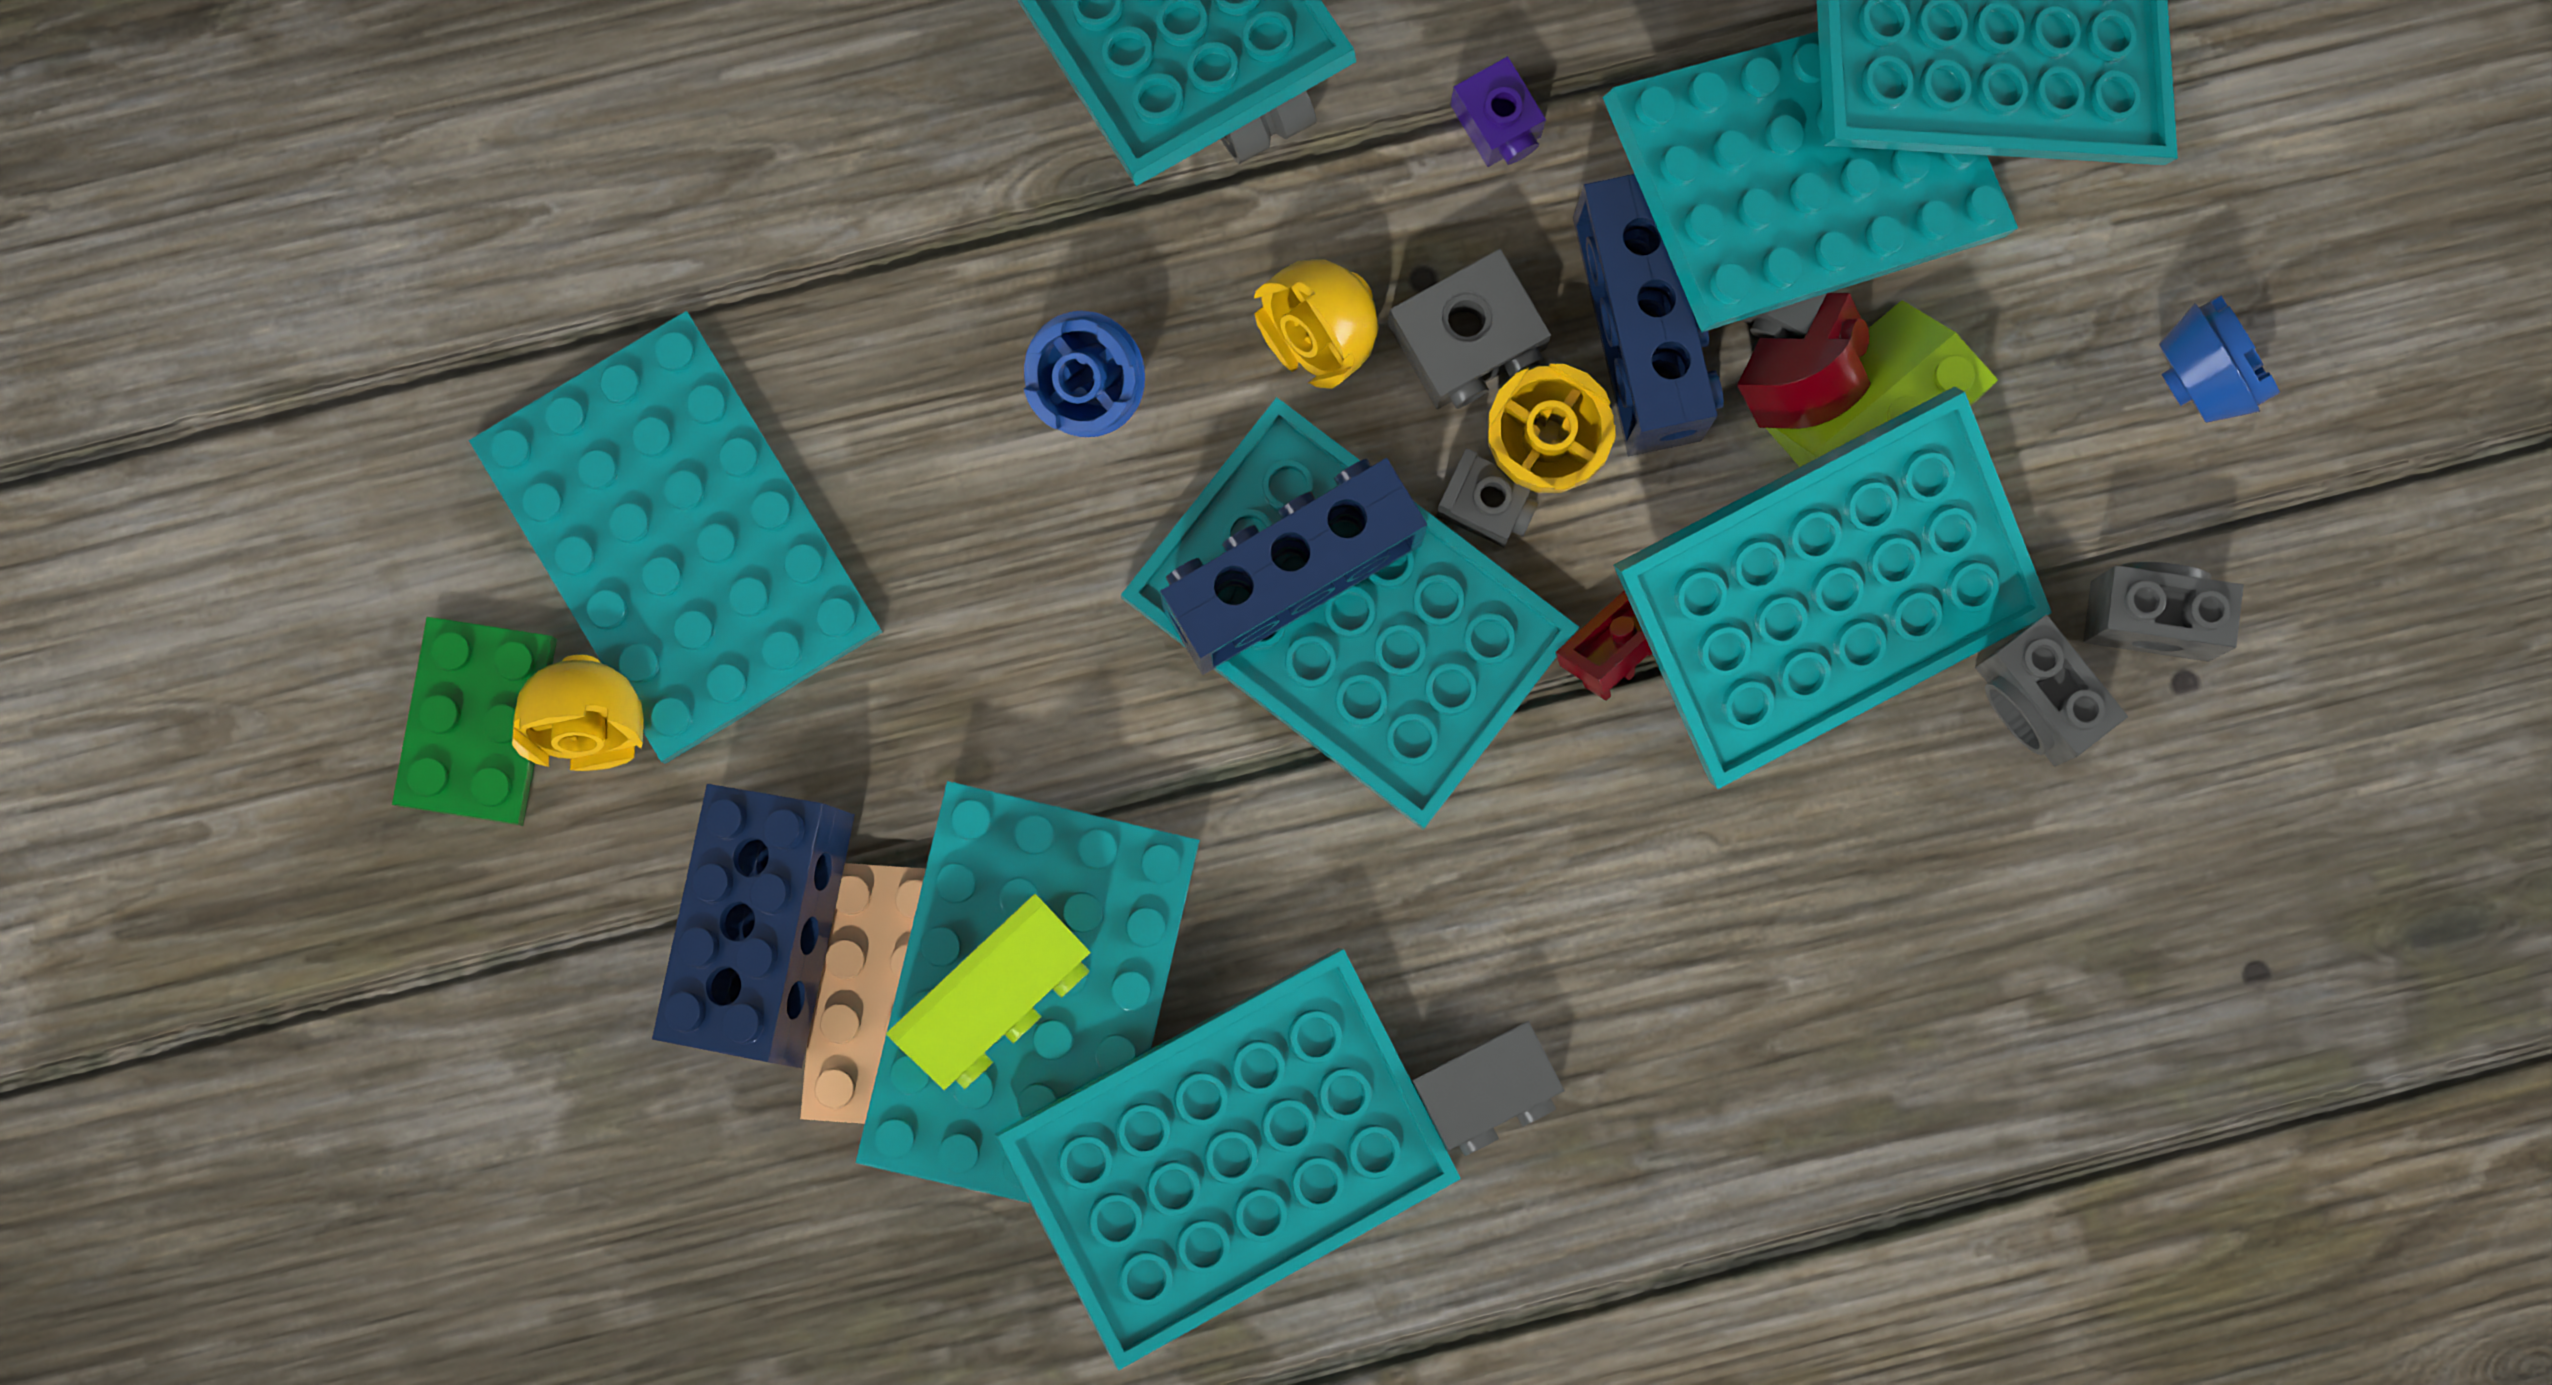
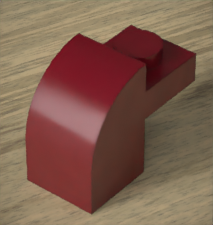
(1812, 377)

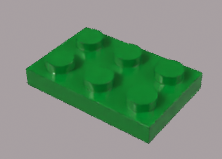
(461, 722)

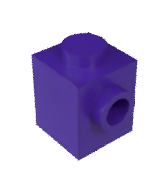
(1498, 113)

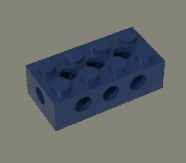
(1651, 409)
(1365, 496)
(754, 925)

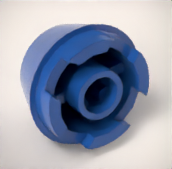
(2215, 364)
(1084, 374)

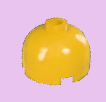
(1318, 318)
(1551, 428)
(578, 714)

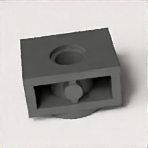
(1459, 366)
(2163, 611)
(2048, 694)

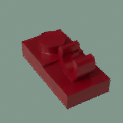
(1606, 648)

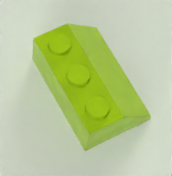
(1907, 365)
(991, 995)

